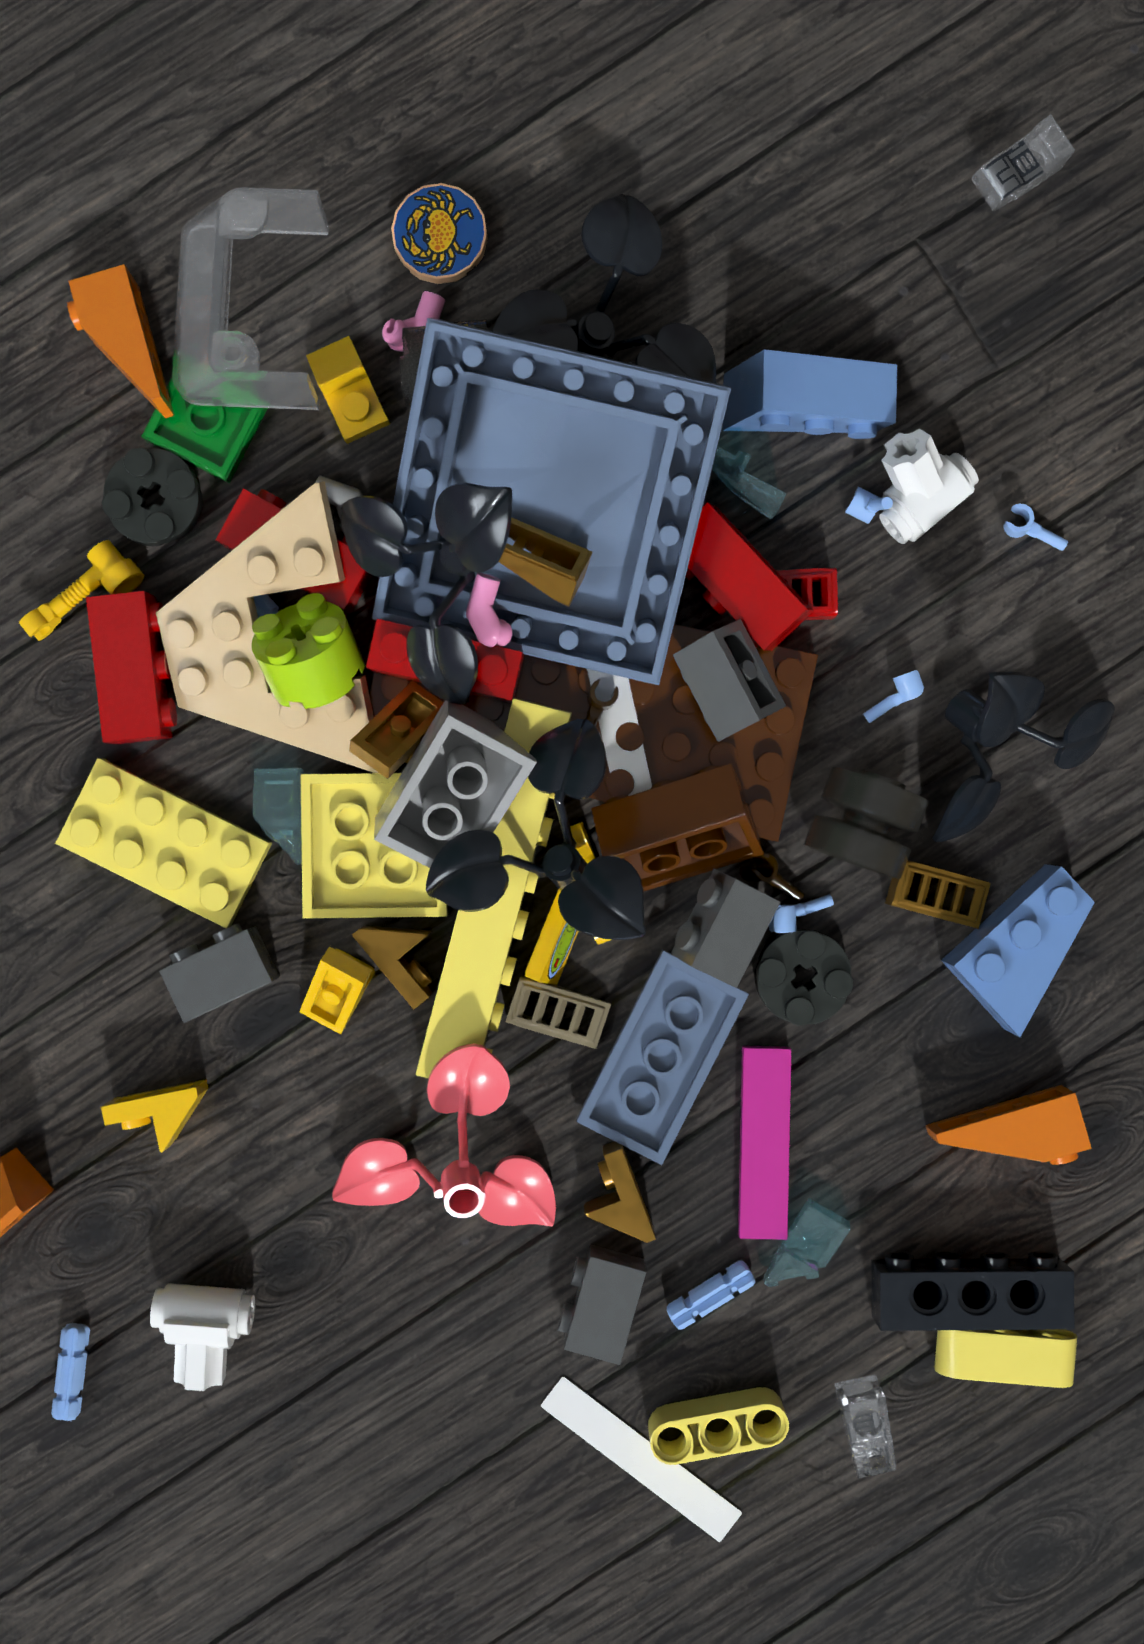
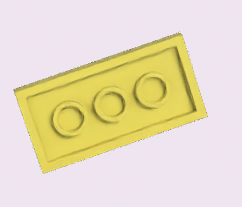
(163, 843)

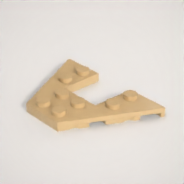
(211, 633)

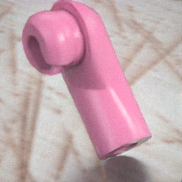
(429, 307)
(482, 616)

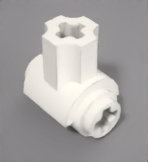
(923, 485)
(202, 1327)

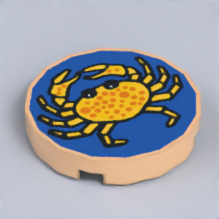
(439, 233)

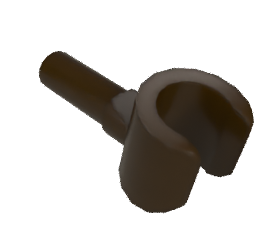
(596, 706)
(768, 872)

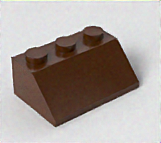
(680, 827)

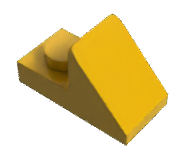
(347, 389)
(336, 989)
(168, 1106)

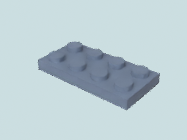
(661, 1057)

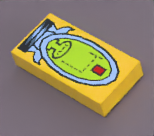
(551, 948)

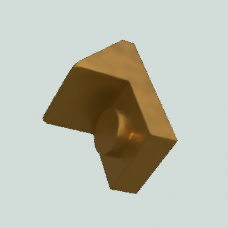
(396, 730)
(387, 949)
(625, 1207)

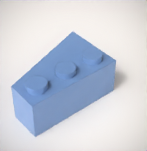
(810, 395)
(1021, 946)

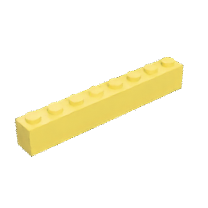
(482, 939)

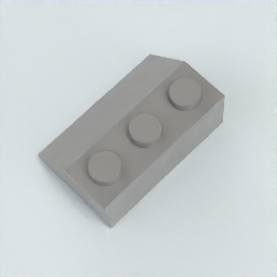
(453, 784)

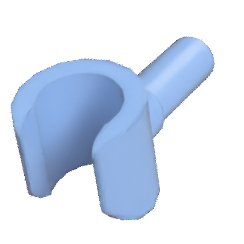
(866, 504)
(1032, 528)
(908, 687)
(785, 915)

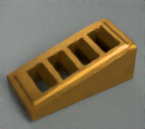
(552, 565)
(899, 892)

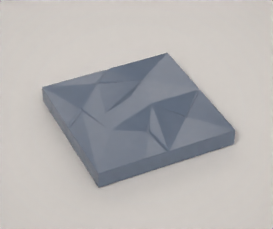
(591, 456)

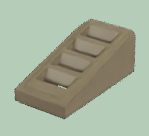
(518, 1018)

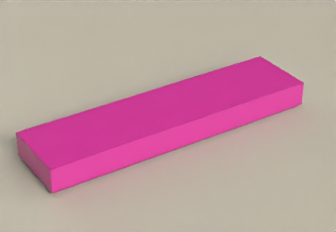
(764, 1142)

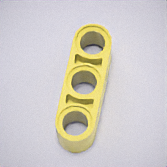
(1008, 1356)
(738, 1437)

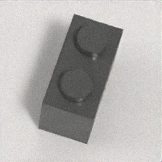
(729, 680)
(724, 928)
(219, 973)
(603, 1303)

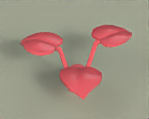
(513, 1195)

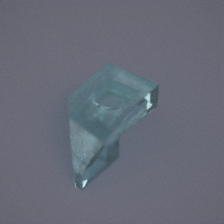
(748, 488)
(279, 807)
(809, 1244)

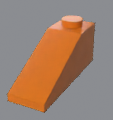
(115, 319)
(1031, 1127)

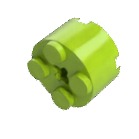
(307, 652)

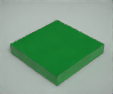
(205, 435)

